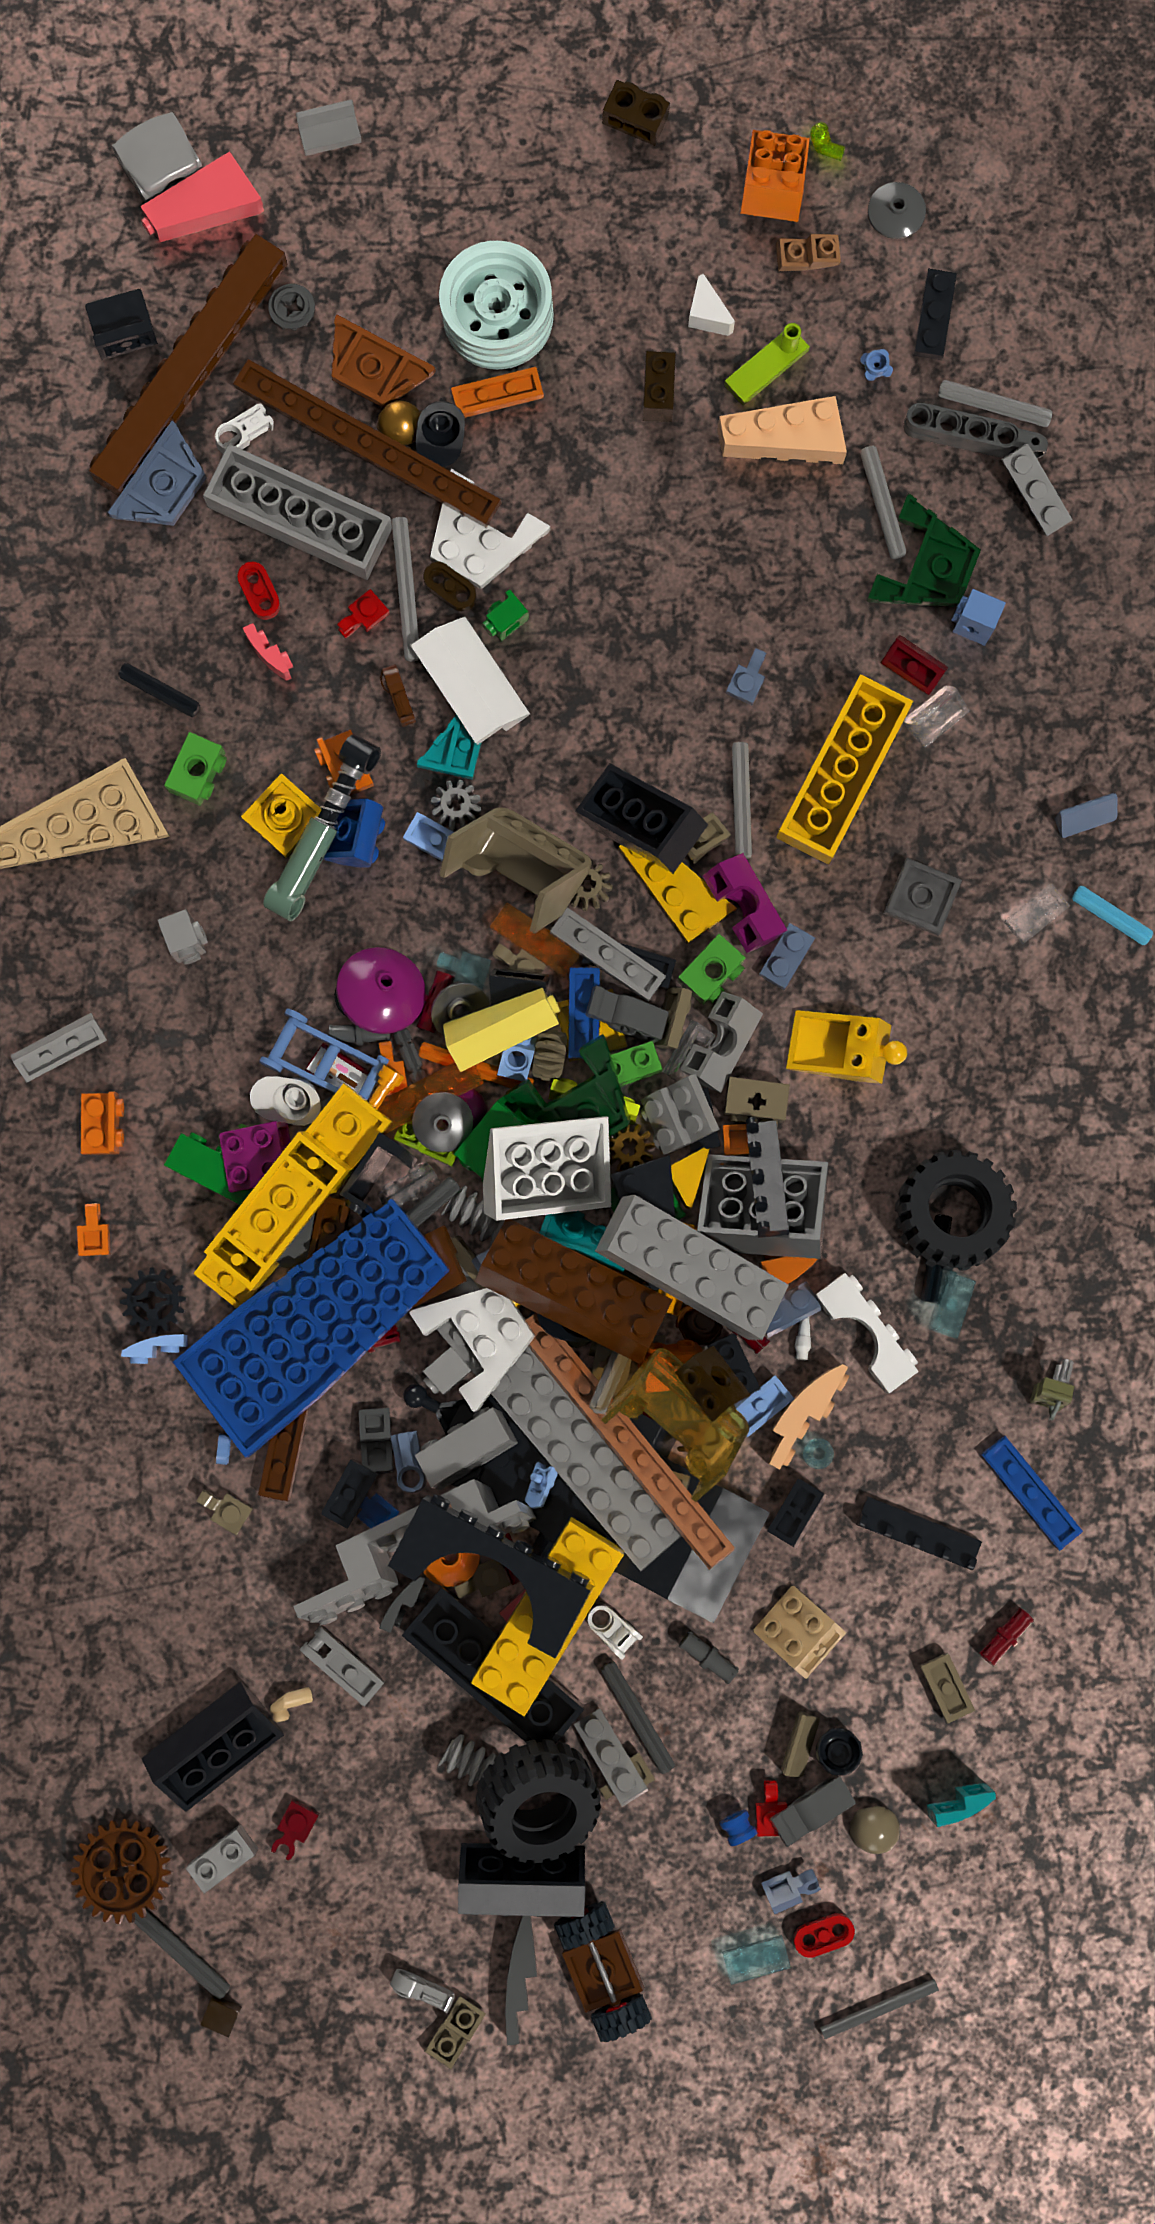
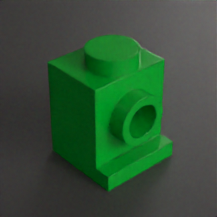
(505, 616)

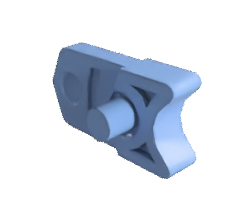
(541, 1481)

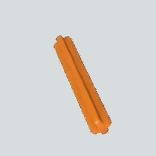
(487, 1071)

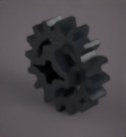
(153, 1286)

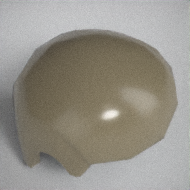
(875, 1829)

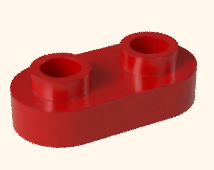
(260, 591)
(824, 1938)

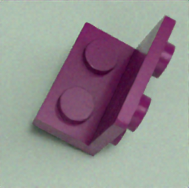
(251, 1152)

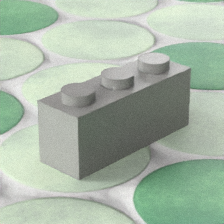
(465, 1448)

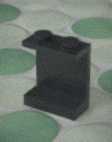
(369, 1171)

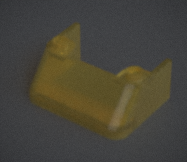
(668, 1402)

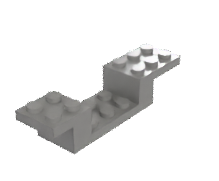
(367, 1557)

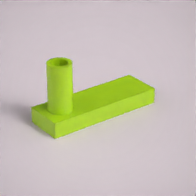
(767, 364)

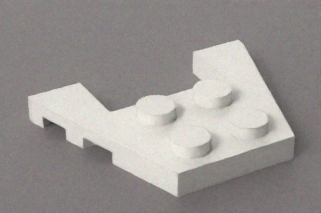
(480, 551)
(490, 1328)

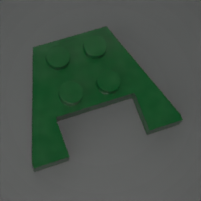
(940, 568)
(590, 1099)

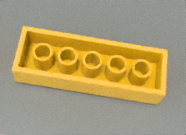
(844, 769)
(517, 1670)

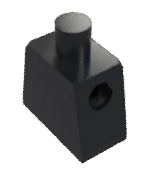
(510, 984)

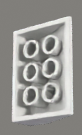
(547, 1168)

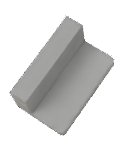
(328, 127)

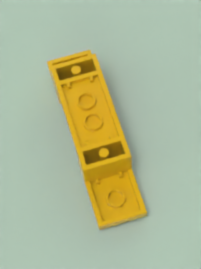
(289, 1195)

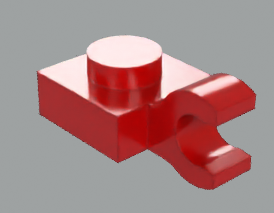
(365, 612)
(769, 1808)

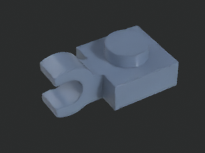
(747, 681)
(785, 1890)

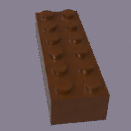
(573, 1290)

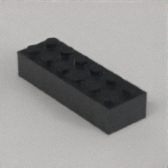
(458, 1643)

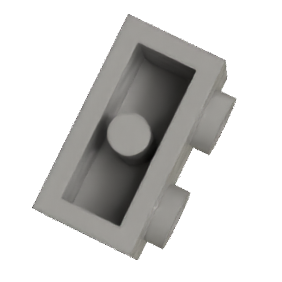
(183, 937)

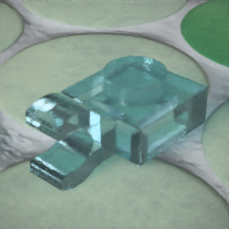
(469, 969)

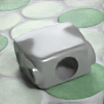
(156, 155)

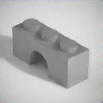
(735, 1025)

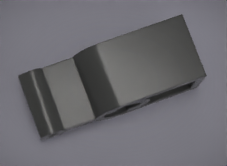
(627, 1015)
(813, 1810)

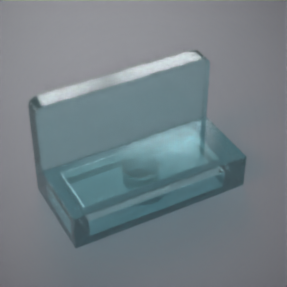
(951, 1305)

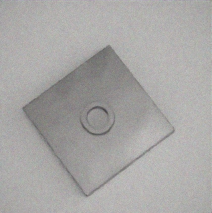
(922, 896)

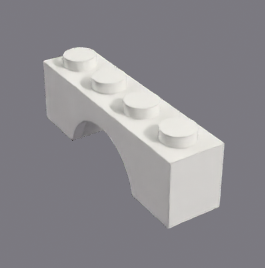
(890, 1363)

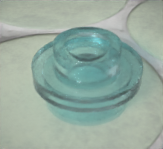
(809, 1449)

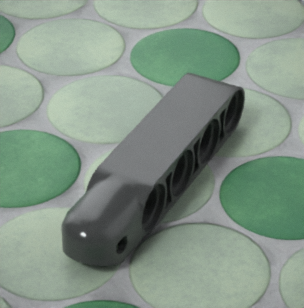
(961, 437)

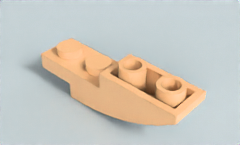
(811, 1402)

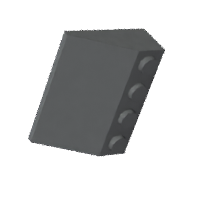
(730, 1215)

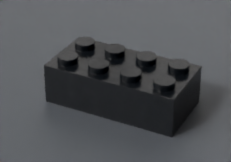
(641, 818)
(507, 1887)

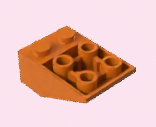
(775, 175)

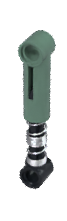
(287, 894)

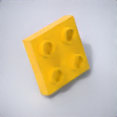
(281, 814)

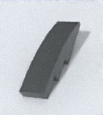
(521, 1966)

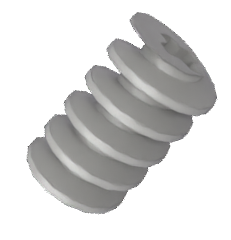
(472, 1214)
(466, 1760)

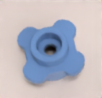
(880, 357)

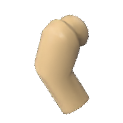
(290, 1700)

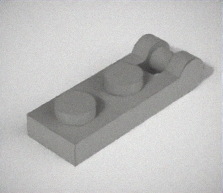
(343, 1666)

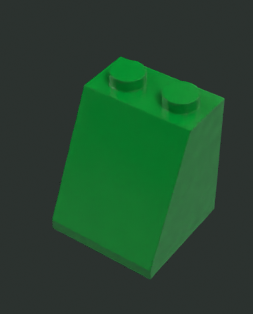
(474, 1149)

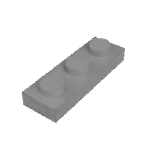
(1036, 489)
(58, 1047)
(611, 1757)

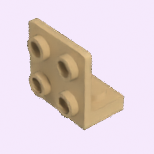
(799, 1632)

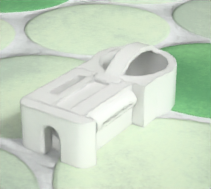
(247, 426)

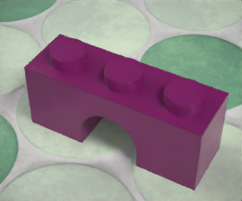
(738, 882)

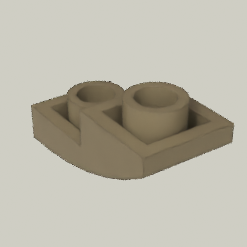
(455, 2032)

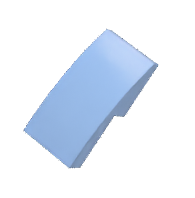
(147, 1348)

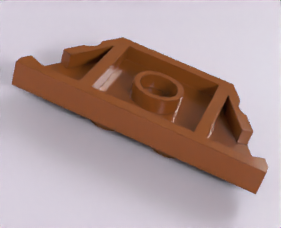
(374, 365)

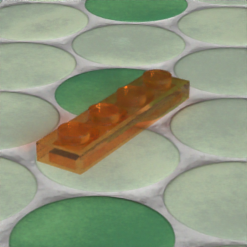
(402, 1104)

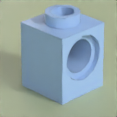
(517, 1066)

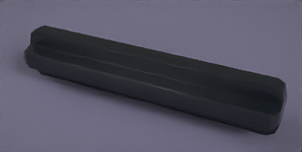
(159, 690)
(933, 1275)

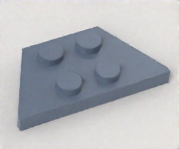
(162, 483)

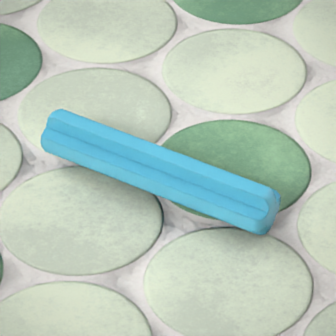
(1112, 915)

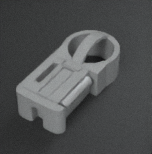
(412, 1986)

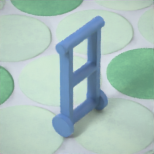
(299, 1021)

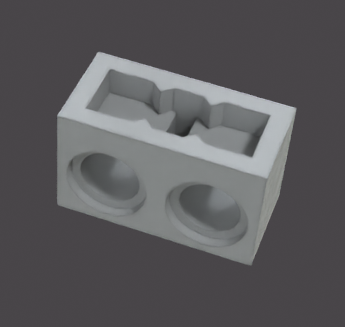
(446, 1372)
(222, 1858)

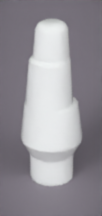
(803, 1340)

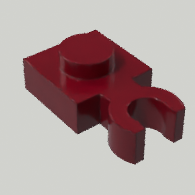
(296, 1825)

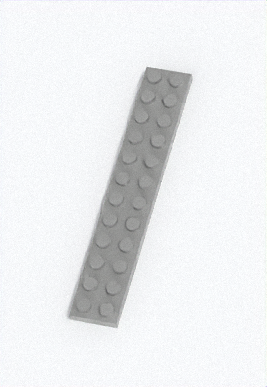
(572, 1447)

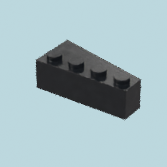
(651, 1183)

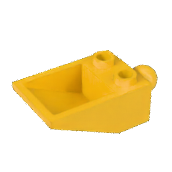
(843, 1046)

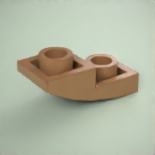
(808, 254)

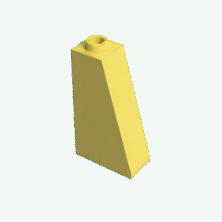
(499, 1027)

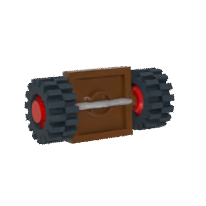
(603, 1972)

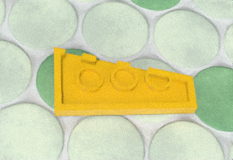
(681, 896)

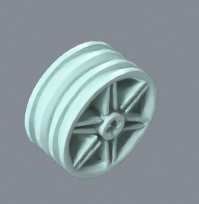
(467, 276)

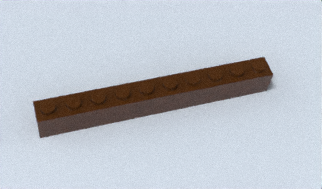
(189, 363)

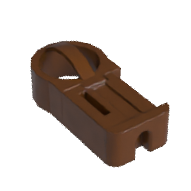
(398, 695)

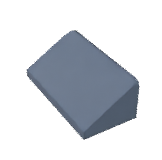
(1087, 815)

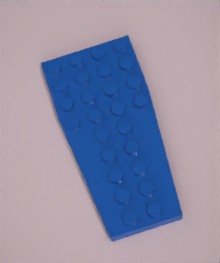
(310, 1326)

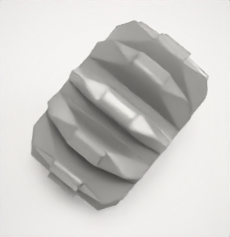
(445, 800)

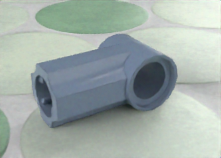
(405, 1448)

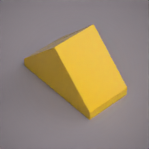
(687, 1176)

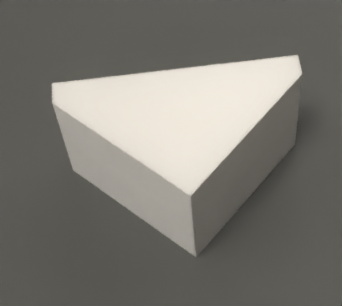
(708, 310)

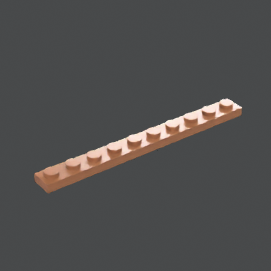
(632, 1449)

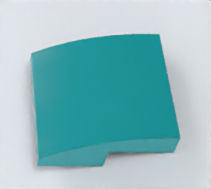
(969, 1801)

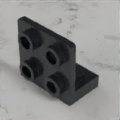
(121, 324)

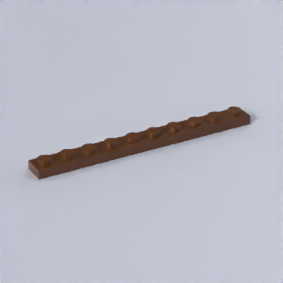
(367, 443)
(286, 1445)

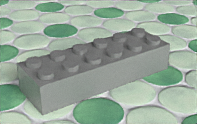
(298, 511)
(692, 1267)

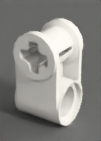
(614, 1630)

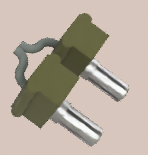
(1055, 1392)

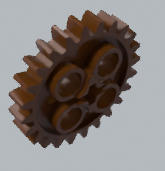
(94, 1878)

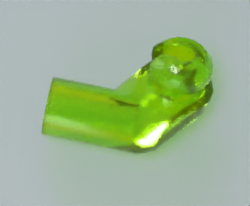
(823, 144)

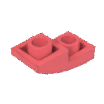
(271, 657)

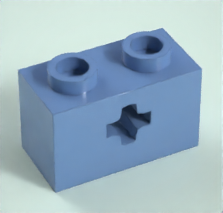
(977, 616)

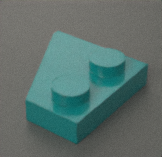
(452, 752)

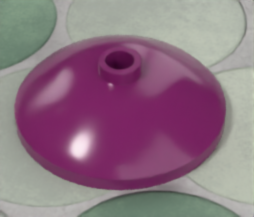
(370, 1002)

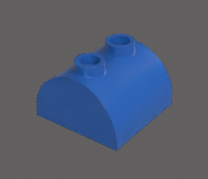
(357, 834)

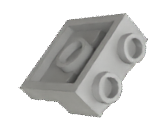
(679, 1115)

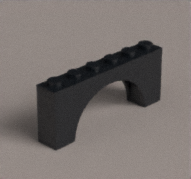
(553, 1592)

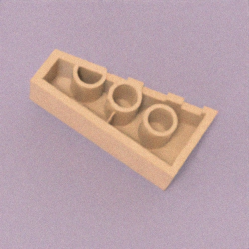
(786, 432)

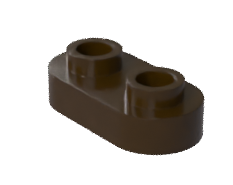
(450, 587)

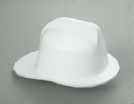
(285, 1100)

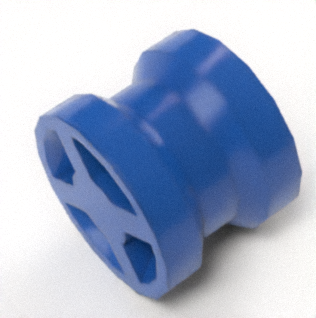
(738, 1827)

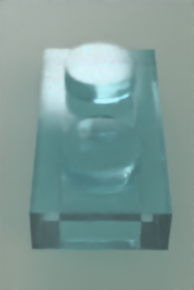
(756, 1959)

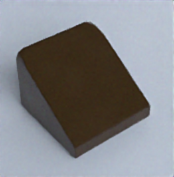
(221, 2016)

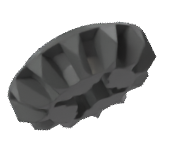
(285, 296)

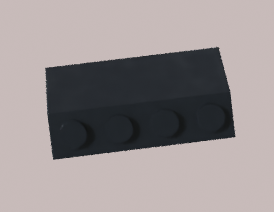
(212, 1747)

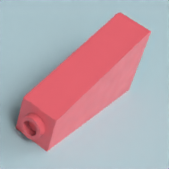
(202, 201)

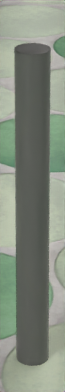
(879, 2009)

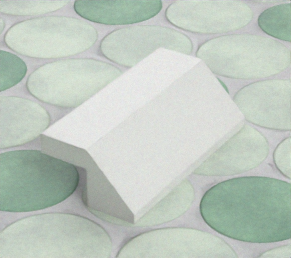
(470, 679)

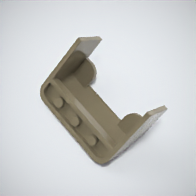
(522, 853)

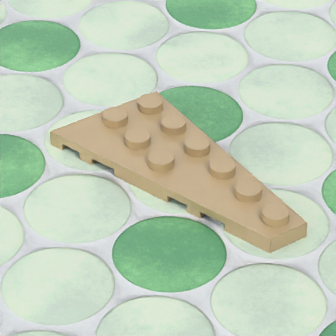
(86, 818)

